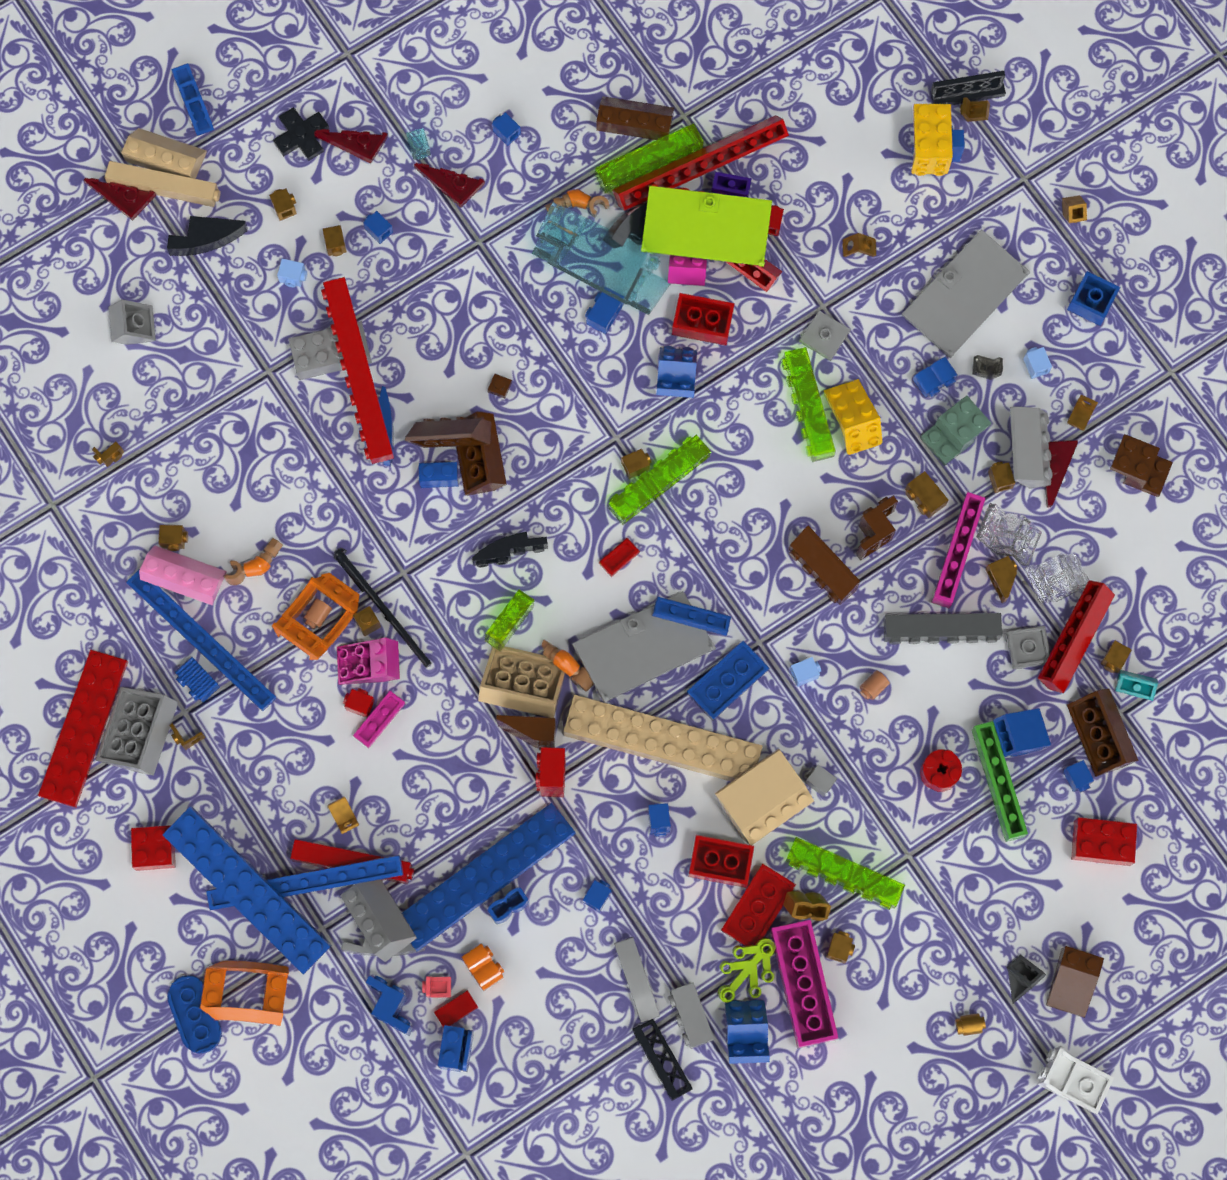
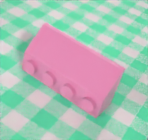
(182, 574)

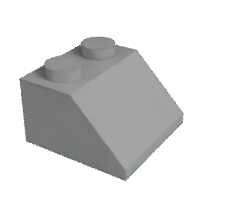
(131, 322)

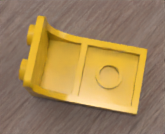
(932, 139)
(855, 416)

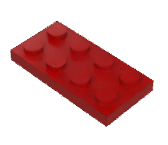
(758, 907)

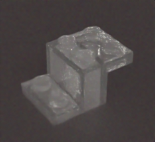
(1009, 534)
(1057, 578)

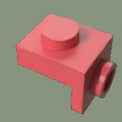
(437, 987)

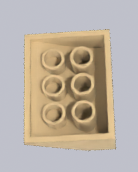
(521, 682)
(764, 797)

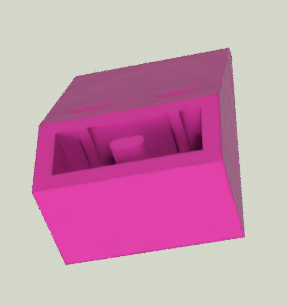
(687, 270)
(368, 662)

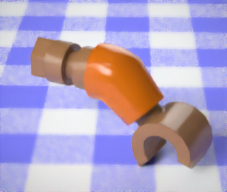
(579, 199)
(254, 567)
(568, 665)

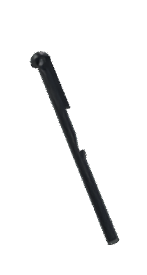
(339, 555)

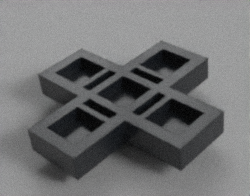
(300, 134)

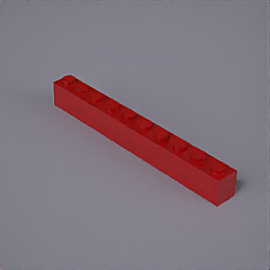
(702, 161)
(358, 371)

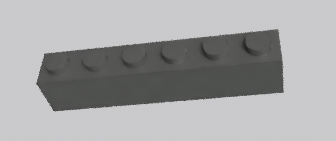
(942, 628)

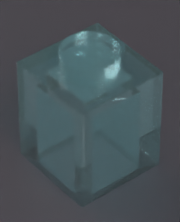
(418, 144)

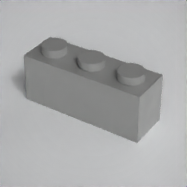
(691, 1016)

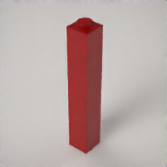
(329, 856)

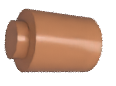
(317, 614)
(874, 685)

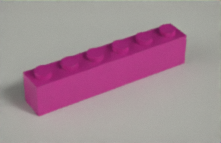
(958, 550)

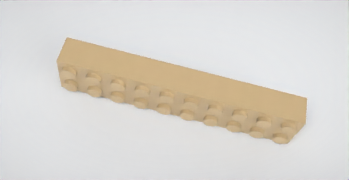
(660, 739)

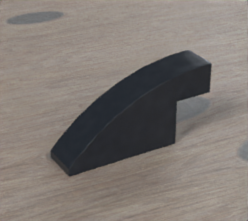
(629, 226)
(205, 235)

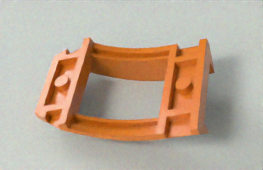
(303, 637)
(273, 996)

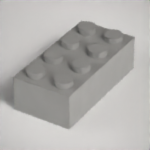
(317, 353)

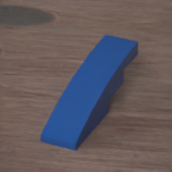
(192, 99)
(388, 420)

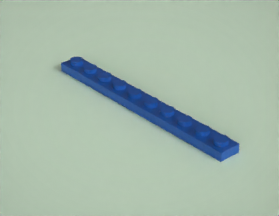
(203, 642)
(324, 879)

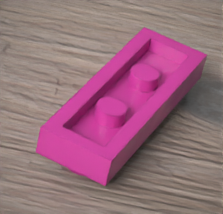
(379, 719)

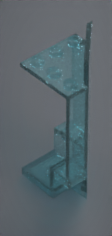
(578, 249)

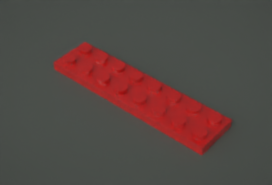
(83, 728)

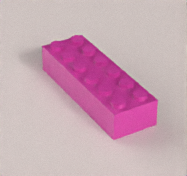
(804, 984)

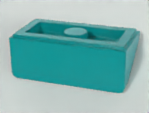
(1136, 685)

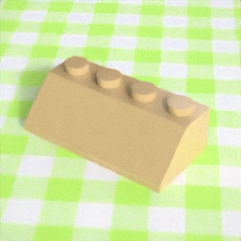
(163, 154)

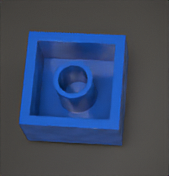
(1093, 298)

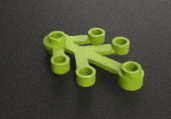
(748, 967)

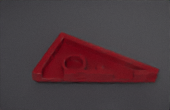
(356, 143)
(456, 186)
(126, 199)
(1060, 459)

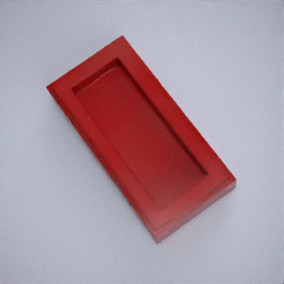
(619, 557)
(456, 1009)

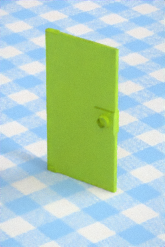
(706, 225)

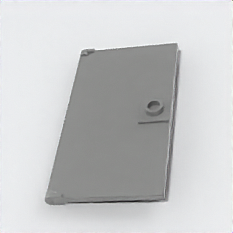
(965, 293)
(639, 650)

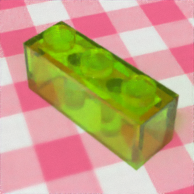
(509, 620)

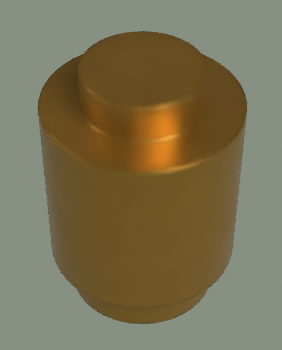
(970, 1024)

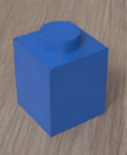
(506, 128)
(378, 227)
(1078, 776)
(597, 895)

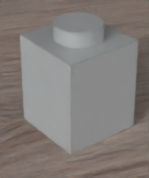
(820, 780)

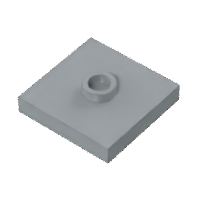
(824, 335)
(1028, 647)

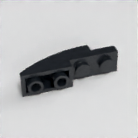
(500, 550)

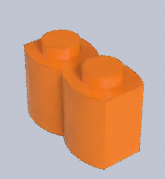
(483, 967)

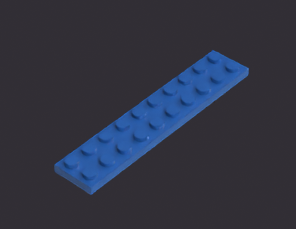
(487, 875)
(247, 890)

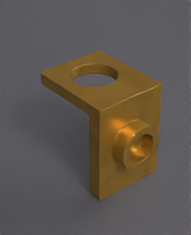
(861, 243)
(1082, 412)
(185, 744)
(343, 815)

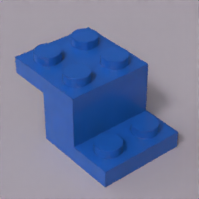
(676, 372)
(389, 1004)
(747, 1032)

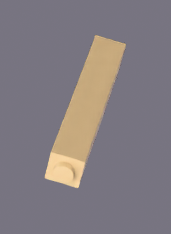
(164, 183)

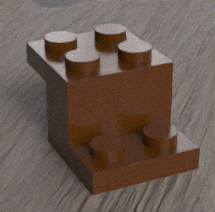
(1141, 465)
(876, 527)

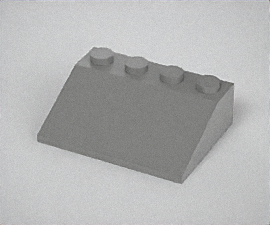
(137, 730)

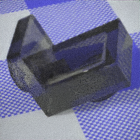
(987, 367)

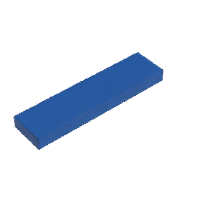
(691, 616)

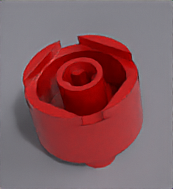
(945, 760)

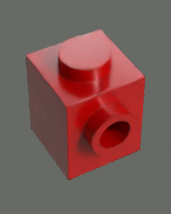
(359, 702)

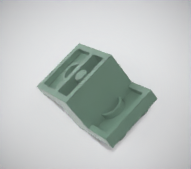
(955, 430)

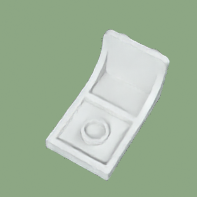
(1074, 1080)

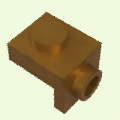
(975, 110)
(110, 455)

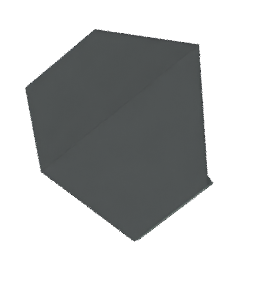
(1023, 977)

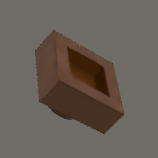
(499, 386)

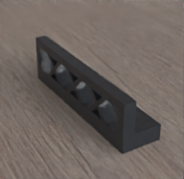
(973, 87)
(657, 1066)

